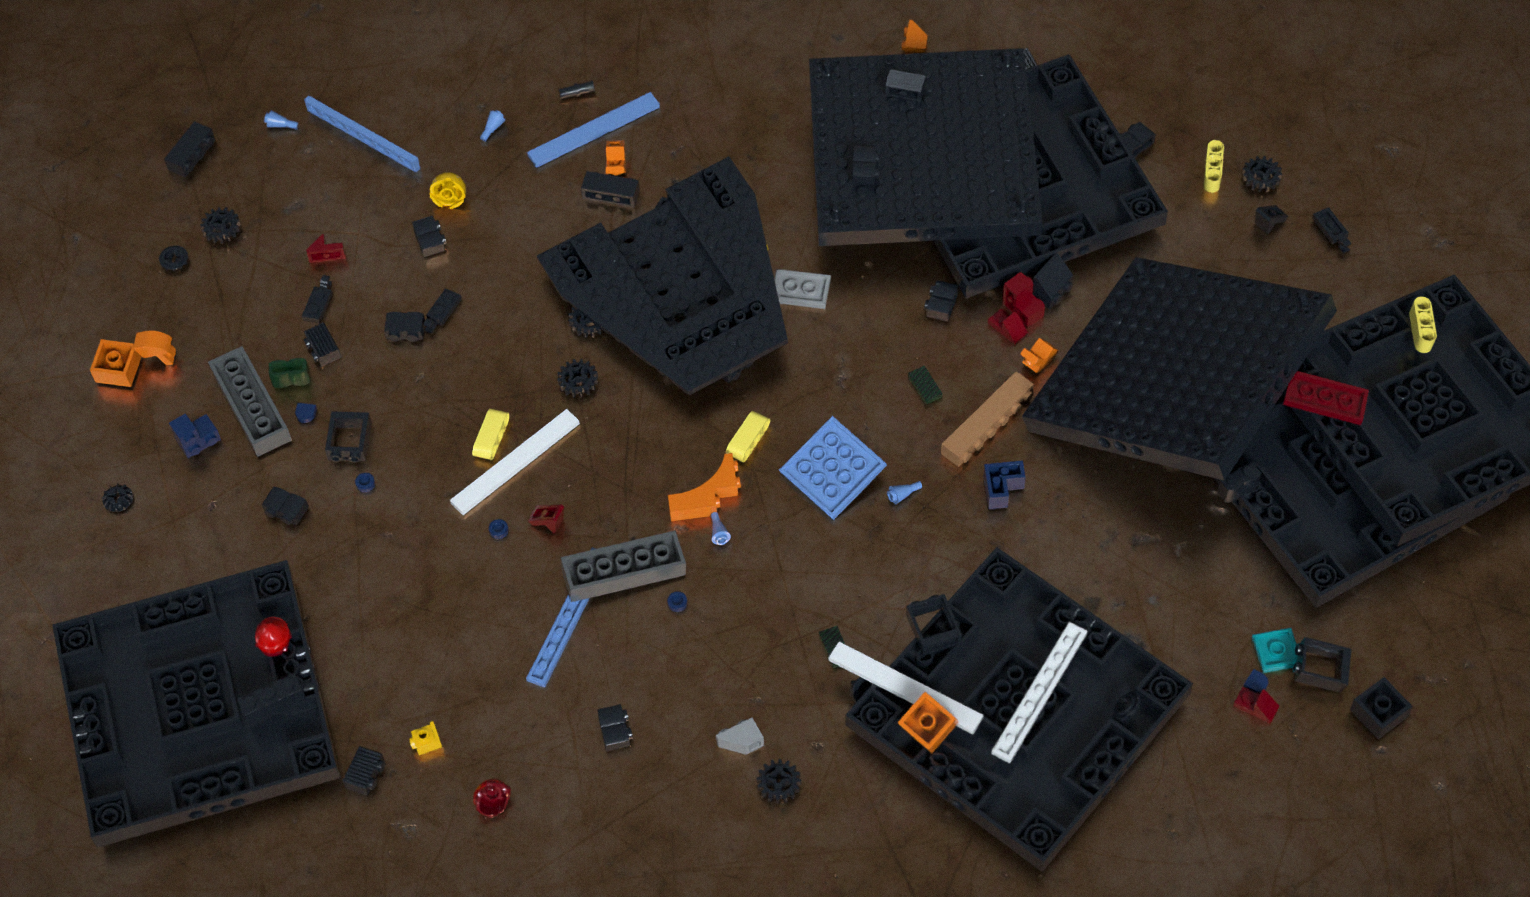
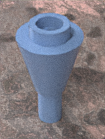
(275, 120)
(494, 120)
(900, 492)
(719, 533)

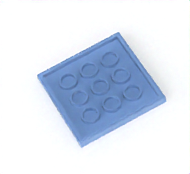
(832, 467)

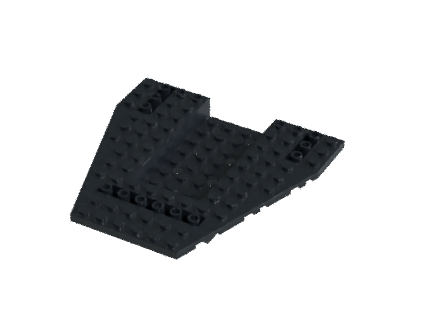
(721, 239)

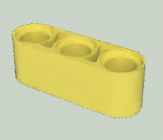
(1213, 166)
(1422, 324)
(490, 434)
(748, 436)

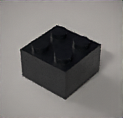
(1381, 708)

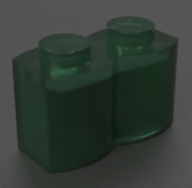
(289, 372)

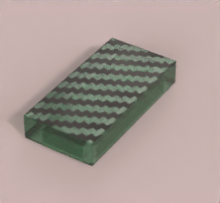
(925, 385)
(829, 639)

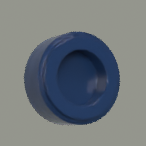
(365, 482)
(498, 529)
(677, 601)

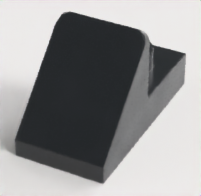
(1268, 216)

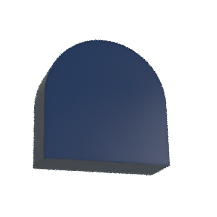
(305, 412)
(1256, 681)

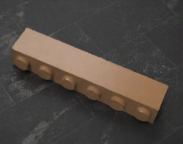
(987, 419)

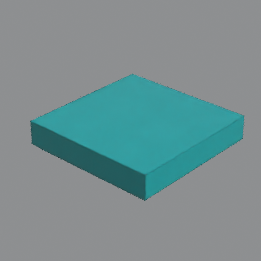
(1275, 649)

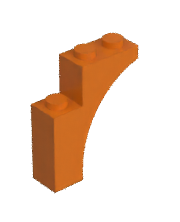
(705, 498)

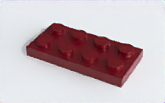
(1326, 397)

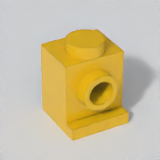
(425, 739)

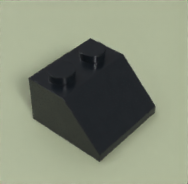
(1052, 281)

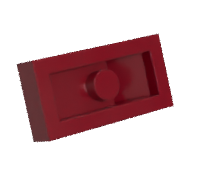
(321, 251)
(1008, 325)
(547, 515)
(1256, 704)

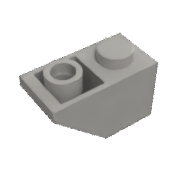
(741, 738)

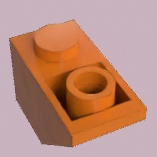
(916, 39)

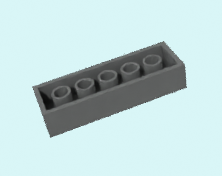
(250, 401)
(623, 566)

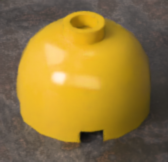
(448, 190)

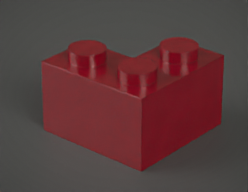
(1019, 298)

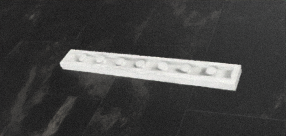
(514, 462)
(901, 684)
(1039, 692)

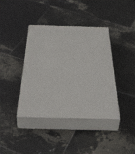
(802, 288)

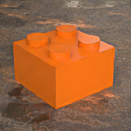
(115, 363)
(928, 722)

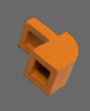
(615, 157)
(155, 344)
(1039, 356)

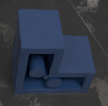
(194, 435)
(1000, 479)

